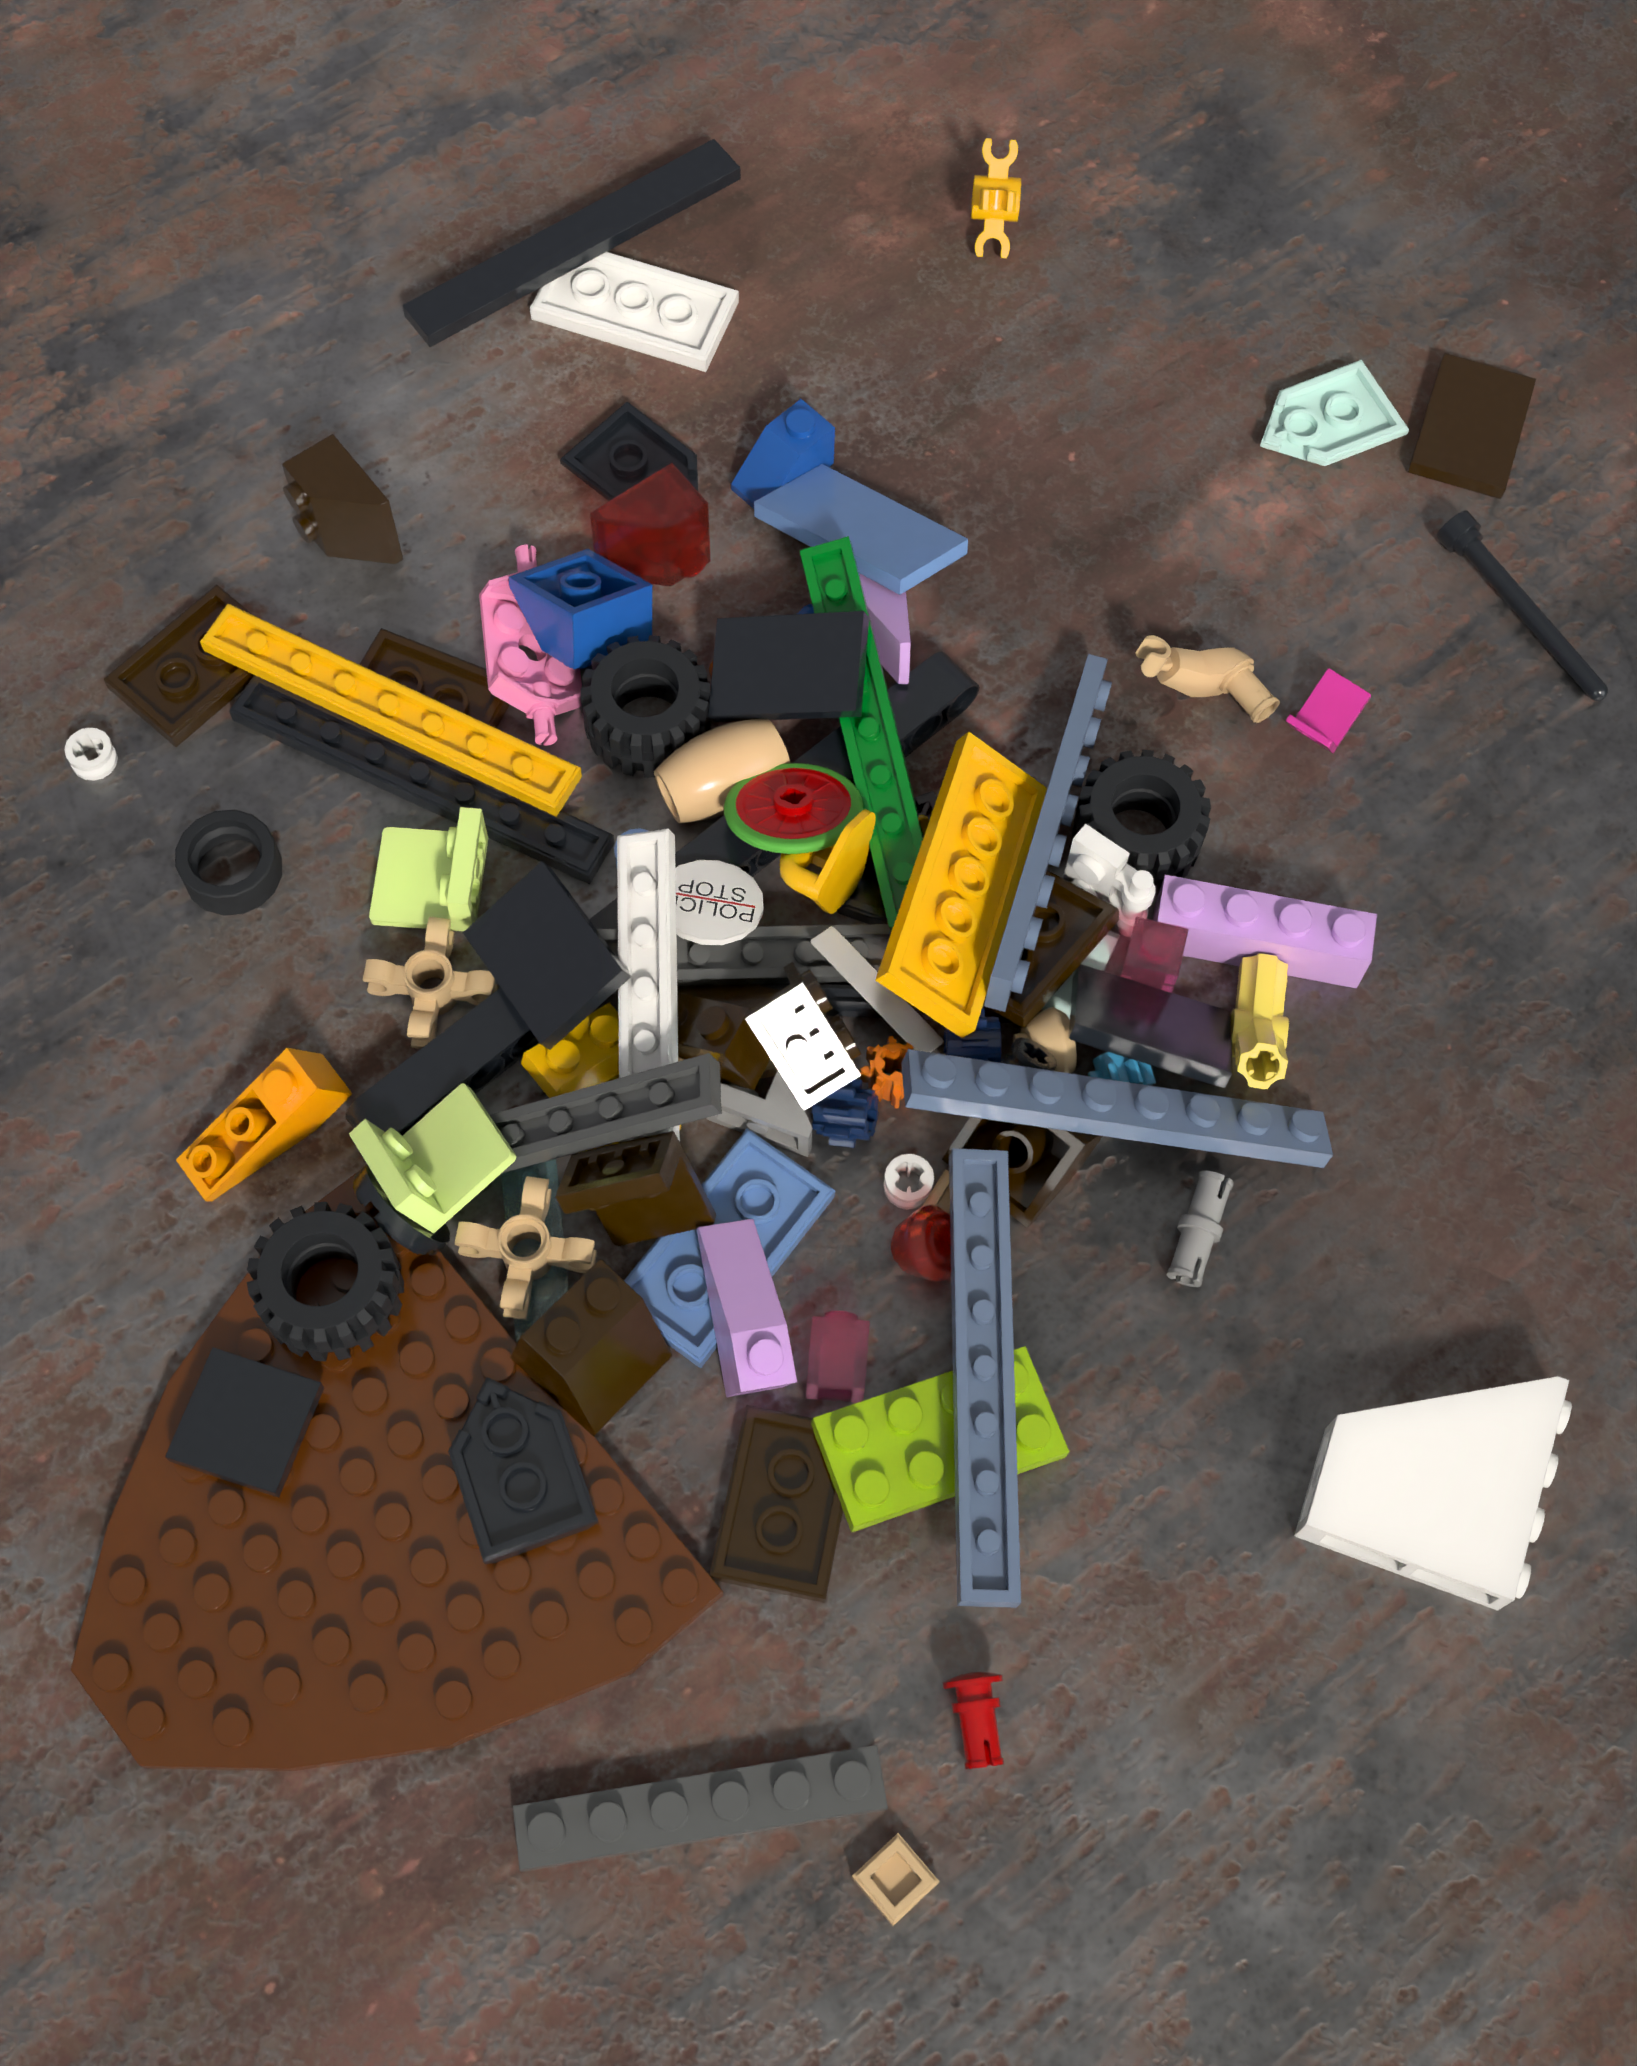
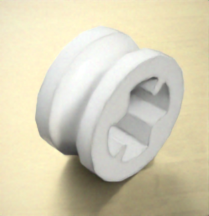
(84, 740)
(908, 1163)

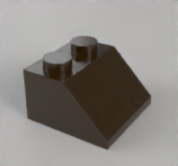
(340, 505)
(715, 1023)
(1038, 1160)
(593, 1348)

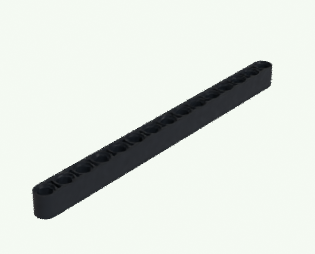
(495, 1034)

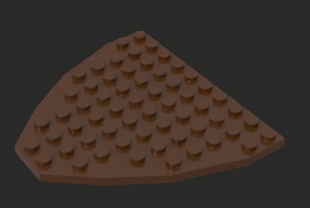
(359, 1597)

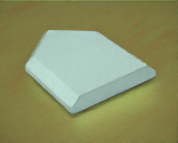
(1332, 417)

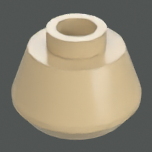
(1051, 1031)

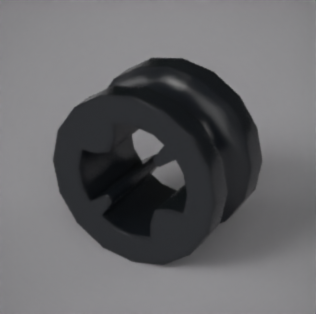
(1029, 1054)

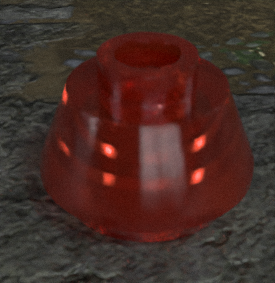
(923, 1244)

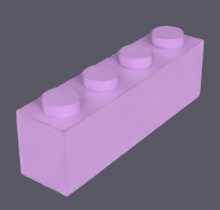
(1236, 923)

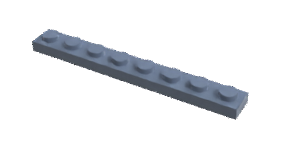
(1047, 845)
(1114, 1109)
(983, 1381)

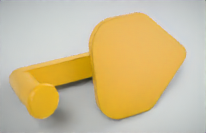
(841, 864)

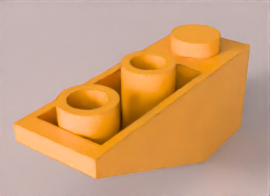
(264, 1121)

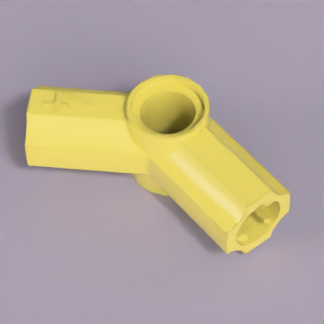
(1258, 1021)

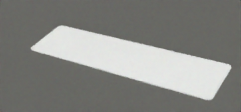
(885, 1002)

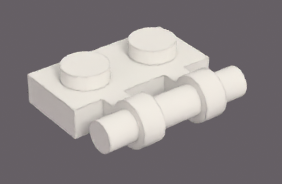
(1103, 871)

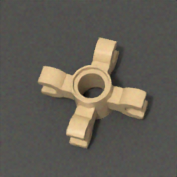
(433, 962)
(482, 1242)

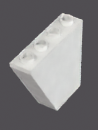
(1441, 1487)

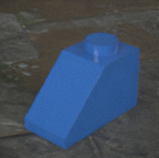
(784, 451)

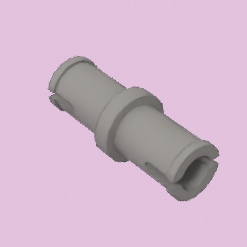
(1200, 1228)

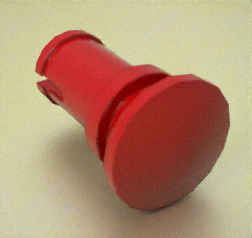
(977, 1717)

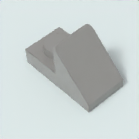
(774, 1119)

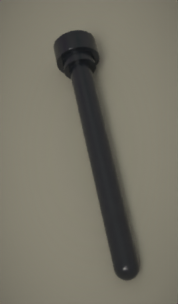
(1463, 536)

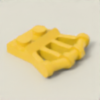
(581, 1058)

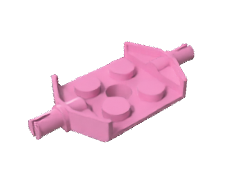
(532, 686)

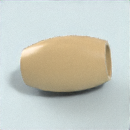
(707, 767)

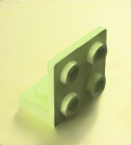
(431, 874)
(437, 1161)

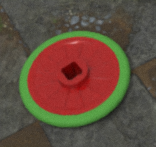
(792, 808)

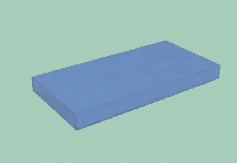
(887, 538)
(746, 1184)

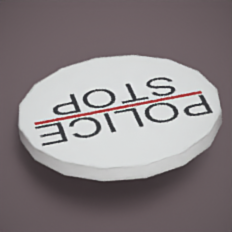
(716, 902)

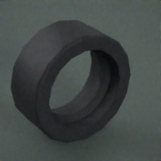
(212, 831)

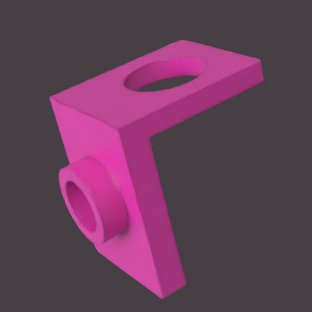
(1330, 710)

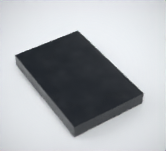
(789, 667)
(546, 955)
(1151, 1026)

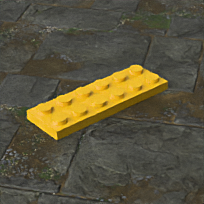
(962, 886)

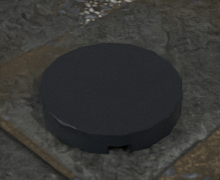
(393, 1222)

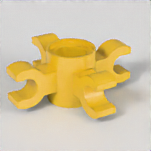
(996, 198)

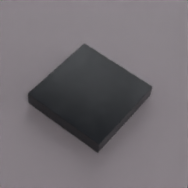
(245, 1422)

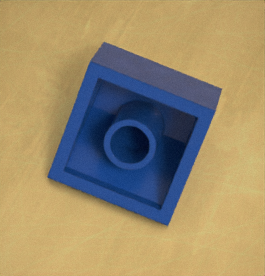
(583, 606)

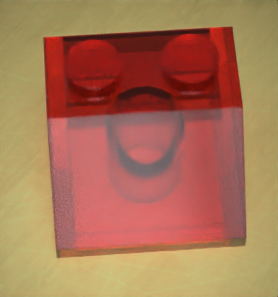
(655, 529)

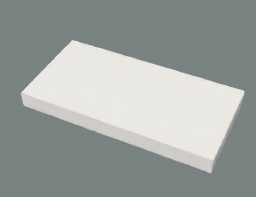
(639, 309)

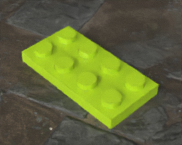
(899, 1446)

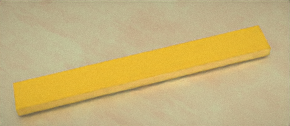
(392, 709)

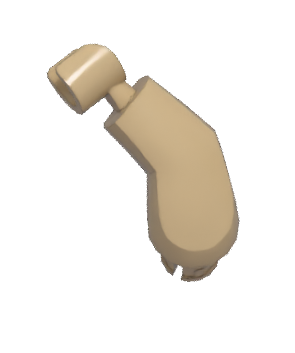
(1208, 674)

